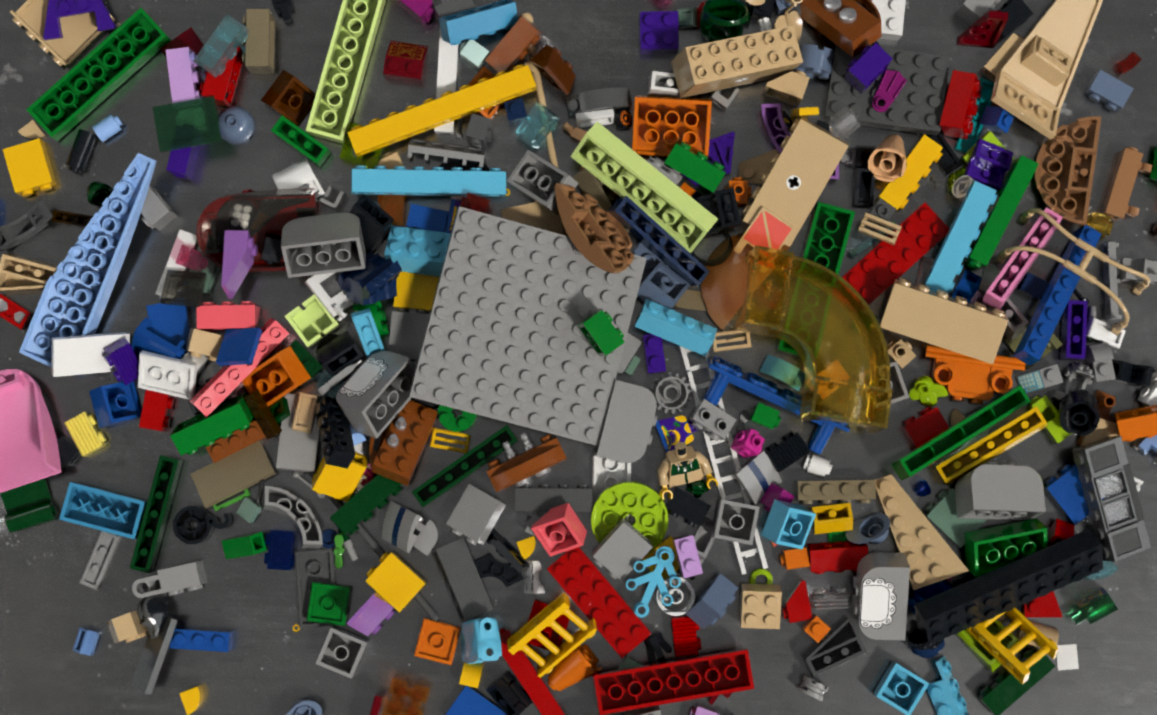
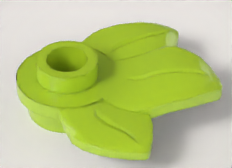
(927, 391)

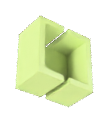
(312, 322)

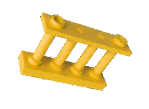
(545, 619)
(1006, 656)

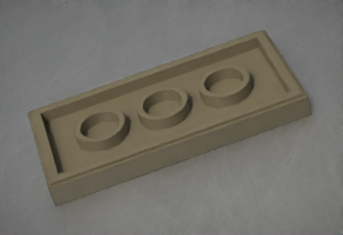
(232, 474)

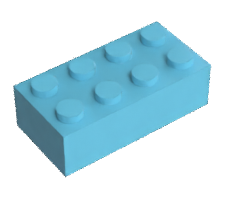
(417, 249)

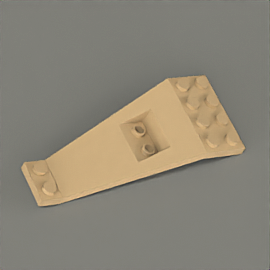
(1043, 65)

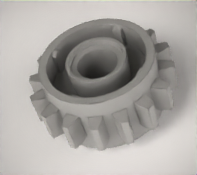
(681, 389)

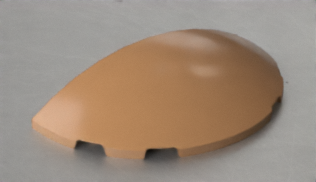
(1068, 169)
(594, 230)
(727, 283)

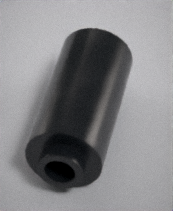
(81, 151)

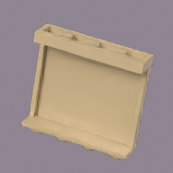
(78, 31)

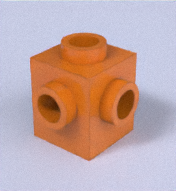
(745, 190)

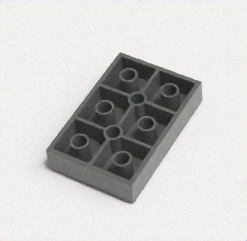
(915, 108)

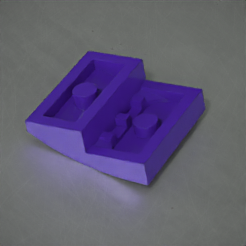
(989, 164)

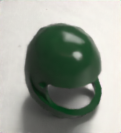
(722, 19)

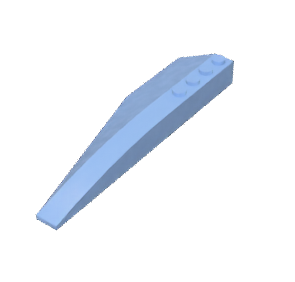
(85, 279)

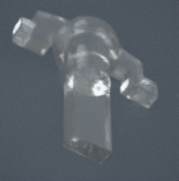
(550, 42)

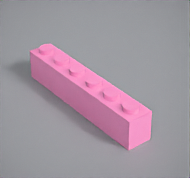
(1020, 261)

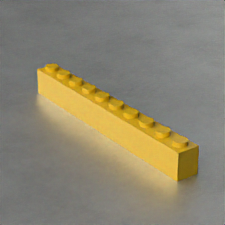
(442, 110)

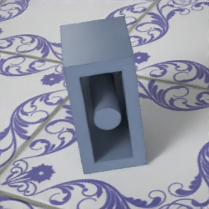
(1108, 91)

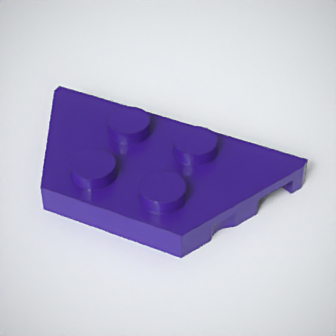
(721, 151)

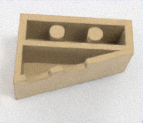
(23, 272)
(126, 627)

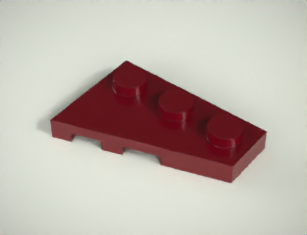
(985, 30)

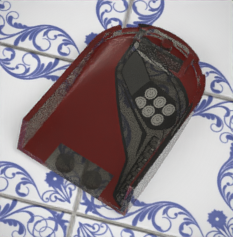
(252, 211)

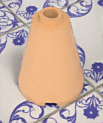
(888, 159)

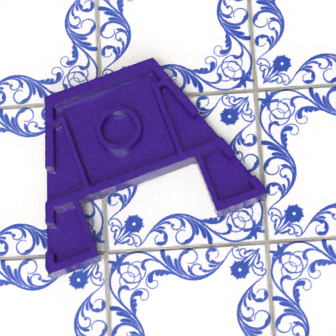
(65, 8)

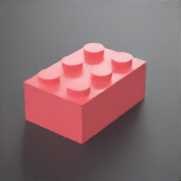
(228, 316)

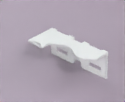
(538, 588)

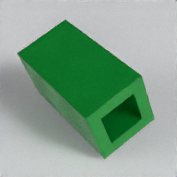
(244, 545)

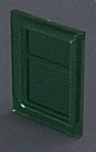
(187, 124)

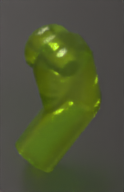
(954, 176)

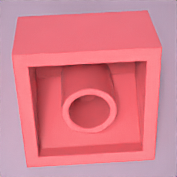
(560, 530)

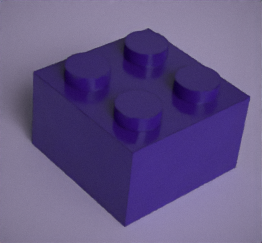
(658, 32)
(868, 68)

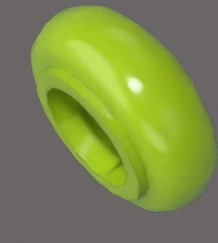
(755, 573)

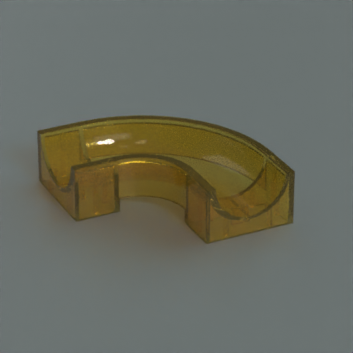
(829, 330)

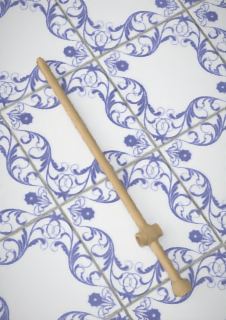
(541, 99)

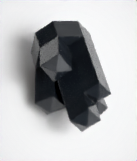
(655, 643)

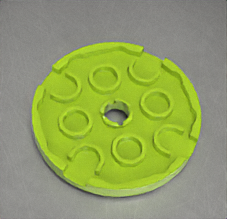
(632, 499)

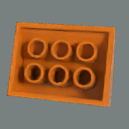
(665, 120)

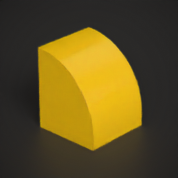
(471, 674)
(192, 698)

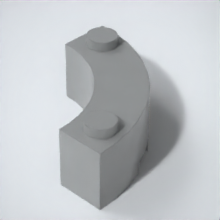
(296, 512)

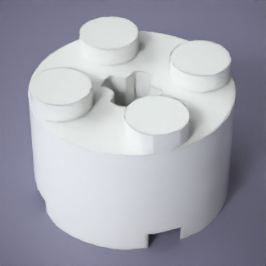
(682, 603)

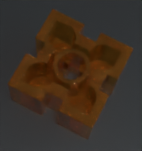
(400, 688)

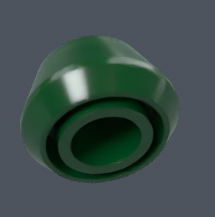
(98, 192)

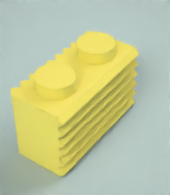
(85, 433)

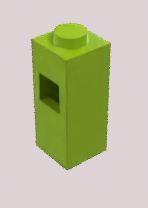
(1054, 429)

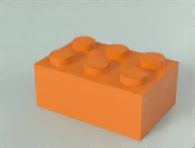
(277, 376)

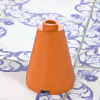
(574, 668)

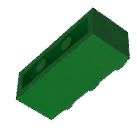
(300, 141)
(695, 166)

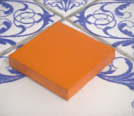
(437, 641)

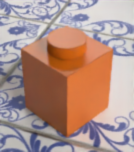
(794, 558)
(816, 628)

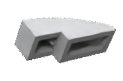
(703, 540)

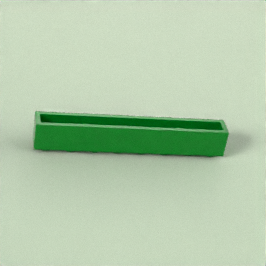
(960, 432)

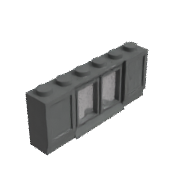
(1112, 498)

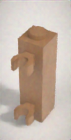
(1123, 182)

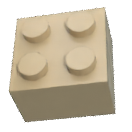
(760, 606)

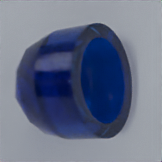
(923, 488)

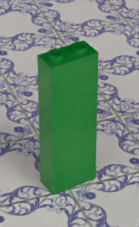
(1001, 212)

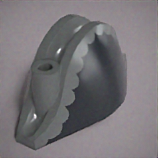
(153, 612)

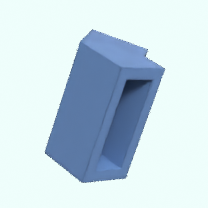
(86, 641)

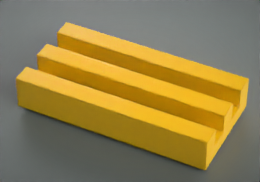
(434, 437)

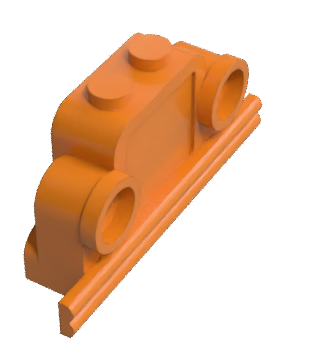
(970, 377)

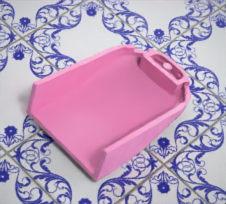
(26, 432)

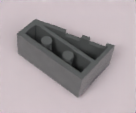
(836, 650)

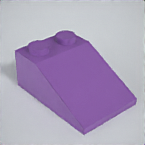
(237, 259)
(371, 614)

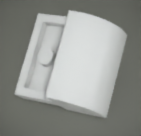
(298, 176)

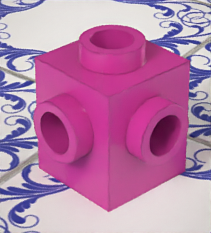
(748, 443)

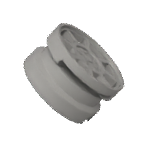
(813, 688)

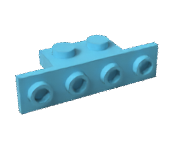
(945, 692)

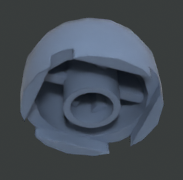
(236, 125)

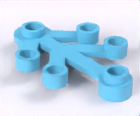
(654, 578)

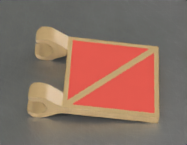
(765, 231)

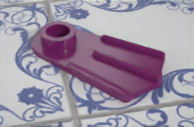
(888, 89)

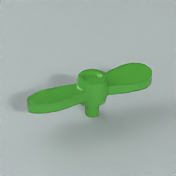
(339, 550)

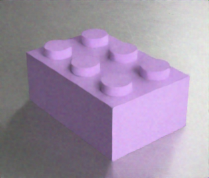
(183, 75)

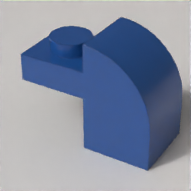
(966, 285)

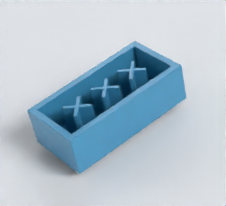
(103, 510)

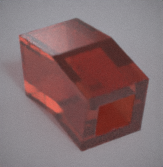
(1128, 63)

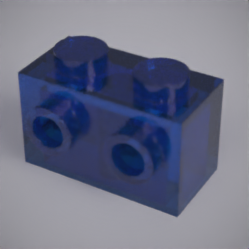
(280, 549)

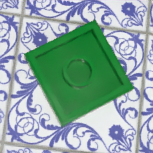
(328, 603)

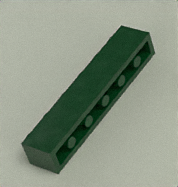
(464, 466)
(156, 514)

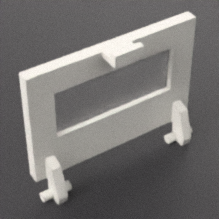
(330, 294)

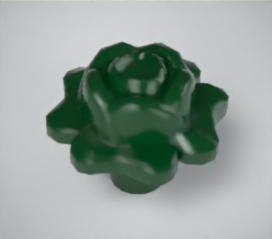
(697, 488)

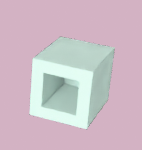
(474, 53)

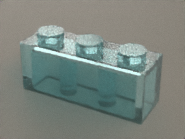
(221, 46)

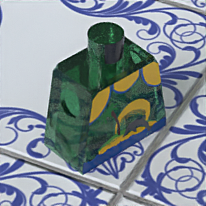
(1102, 605)

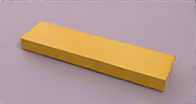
(806, 111)

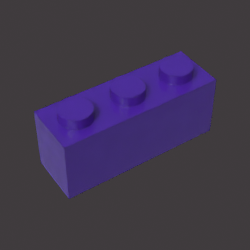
(1074, 330)

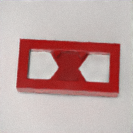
(13, 312)

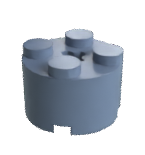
(816, 61)

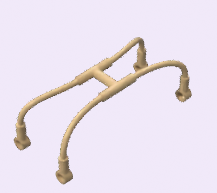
(1080, 270)

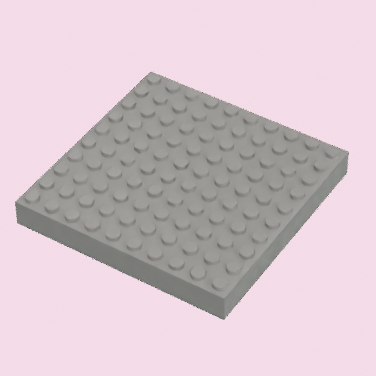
(508, 331)

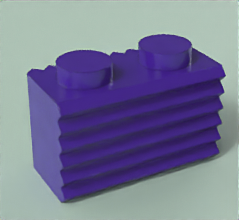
(654, 354)
(123, 360)

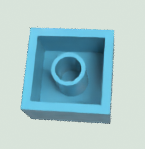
(788, 524)
(900, 688)

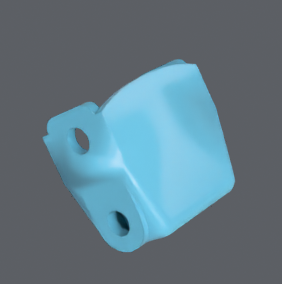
(477, 637)

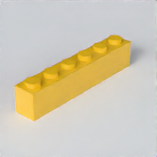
(992, 445)

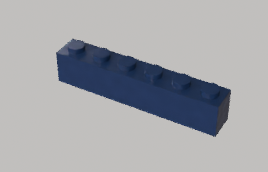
(658, 241)

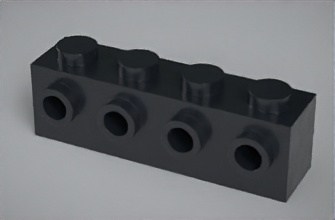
(335, 433)

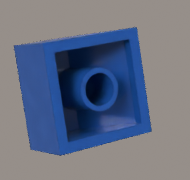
(115, 404)

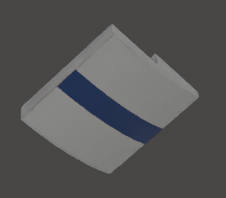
(757, 477)
(400, 526)

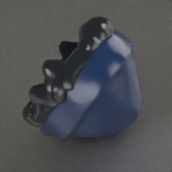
(920, 647)

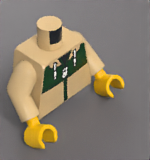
(683, 467)

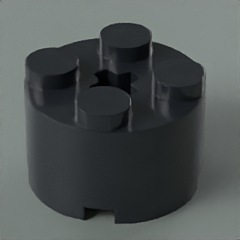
(1079, 412)

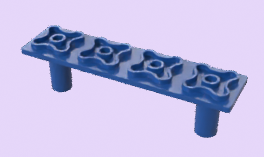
(766, 389)

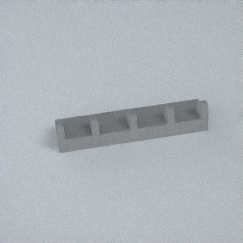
(447, 151)
(1111, 281)

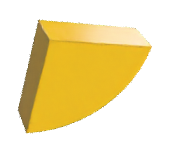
(526, 546)

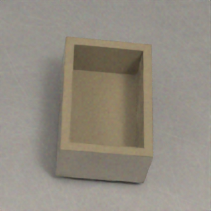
(260, 42)

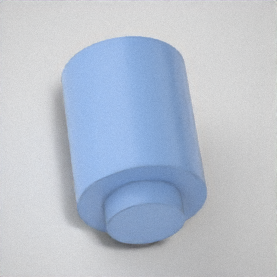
(107, 127)

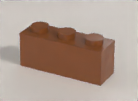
(514, 45)
(235, 442)

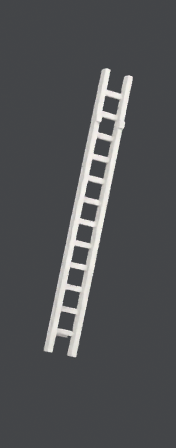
(714, 462)

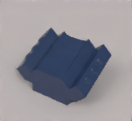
(373, 283)

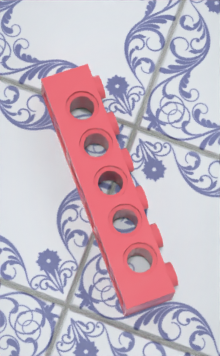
(232, 375)

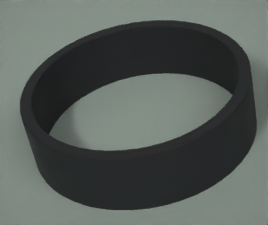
(720, 260)

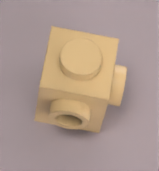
(900, 352)

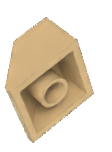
(788, 87)

